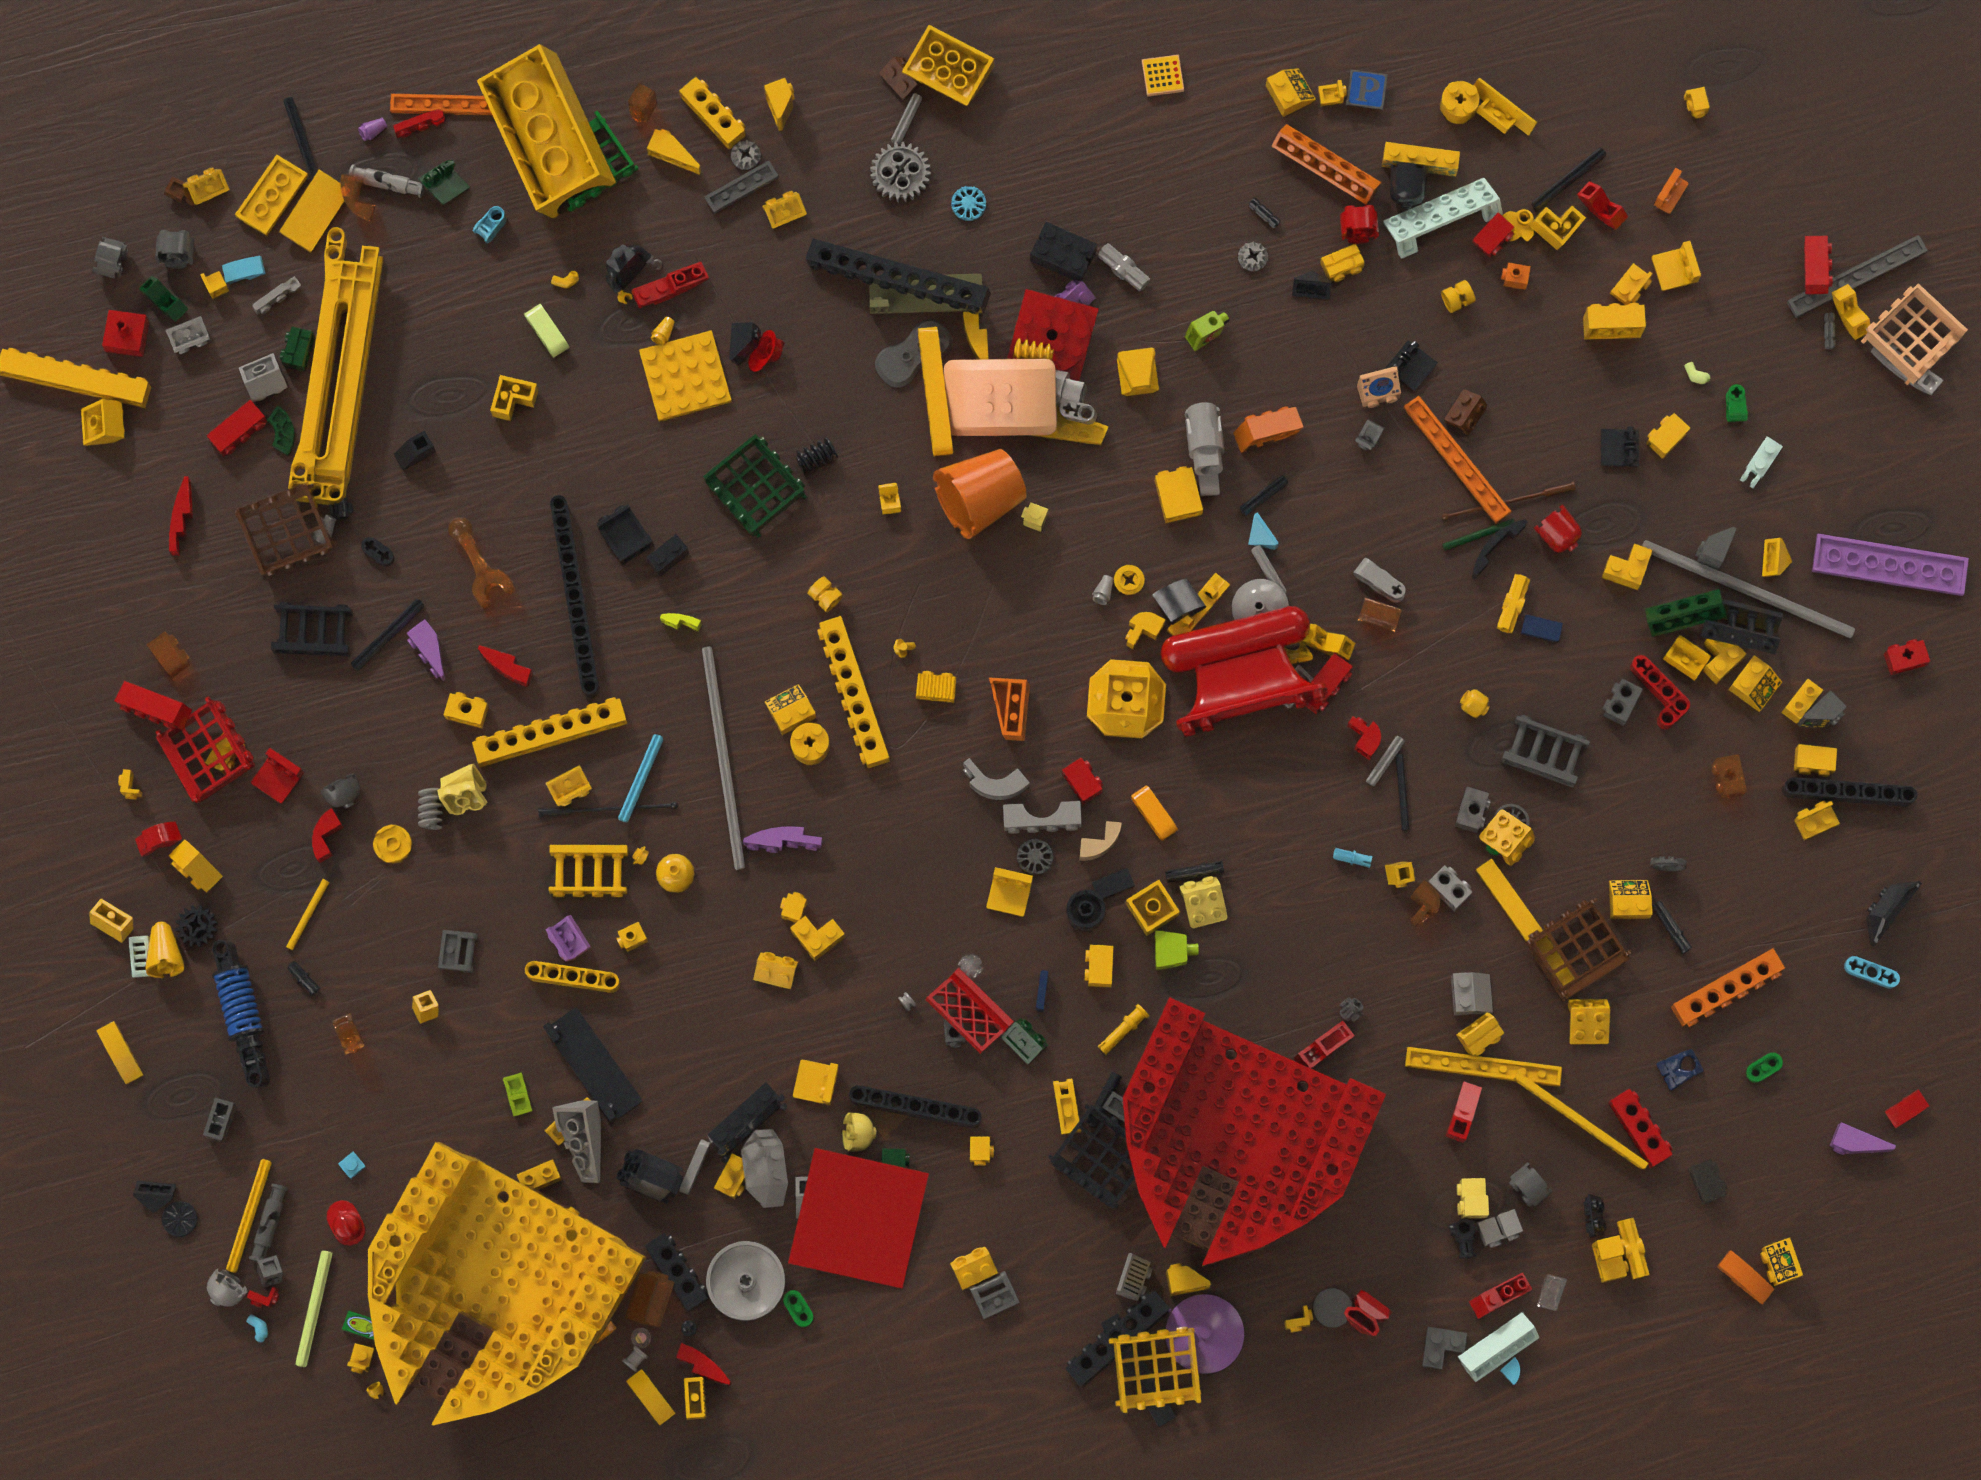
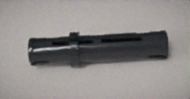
(1195, 871)

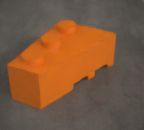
(1268, 427)
(1012, 706)

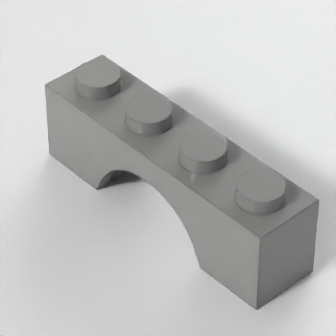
(1018, 819)

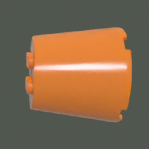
(979, 491)

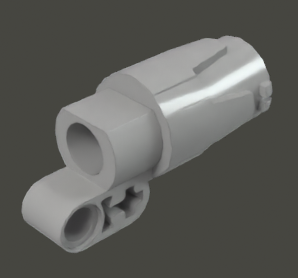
(1072, 394)
(1205, 445)

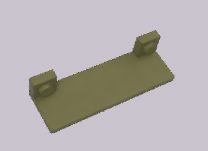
(891, 301)

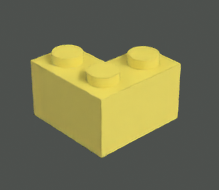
(1473, 1199)

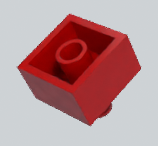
(125, 333)

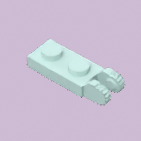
(1762, 460)

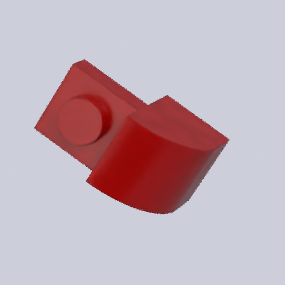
(1370, 737)
(157, 837)

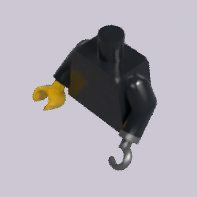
(624, 266)

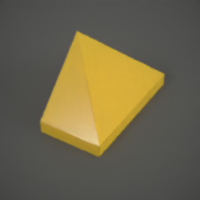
(1775, 557)

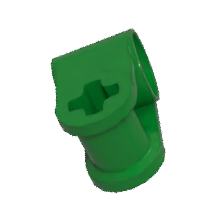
(1736, 407)

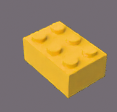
(1614, 321)

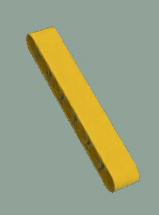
(935, 391)

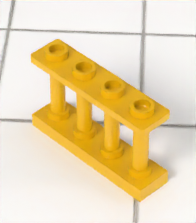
(579, 853)

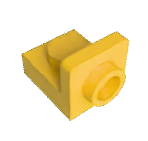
(361, 1358)

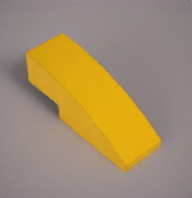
(976, 337)
(120, 1052)

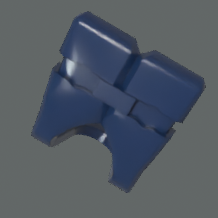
(1674, 1073)

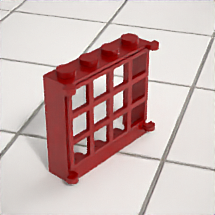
(179, 765)

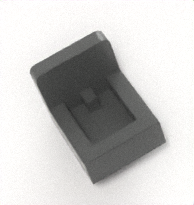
(1369, 435)

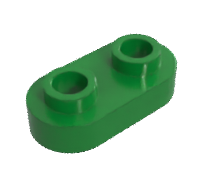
(1763, 1067)
(798, 1309)

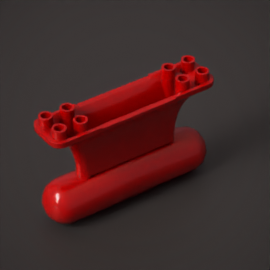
(1242, 666)

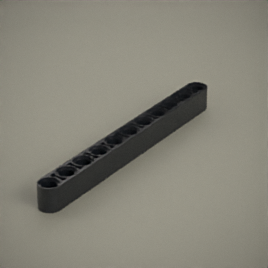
(574, 587)

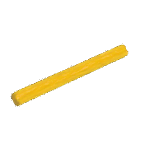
(248, 1216)

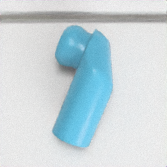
(260, 1327)

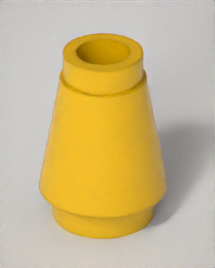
(662, 332)

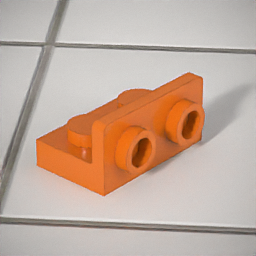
(1671, 192)

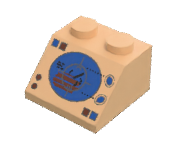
(1379, 387)

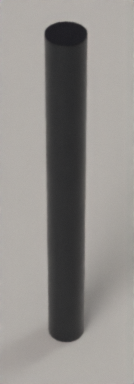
(1402, 792)

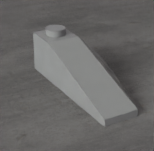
(582, 1134)

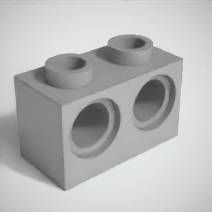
(1446, 891)

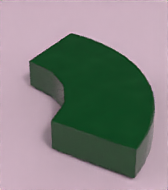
(283, 429)

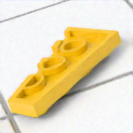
(1076, 431)

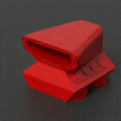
(1367, 1314)

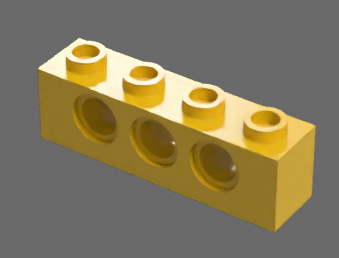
(728, 136)

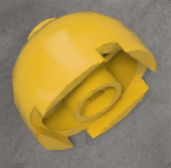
(675, 873)

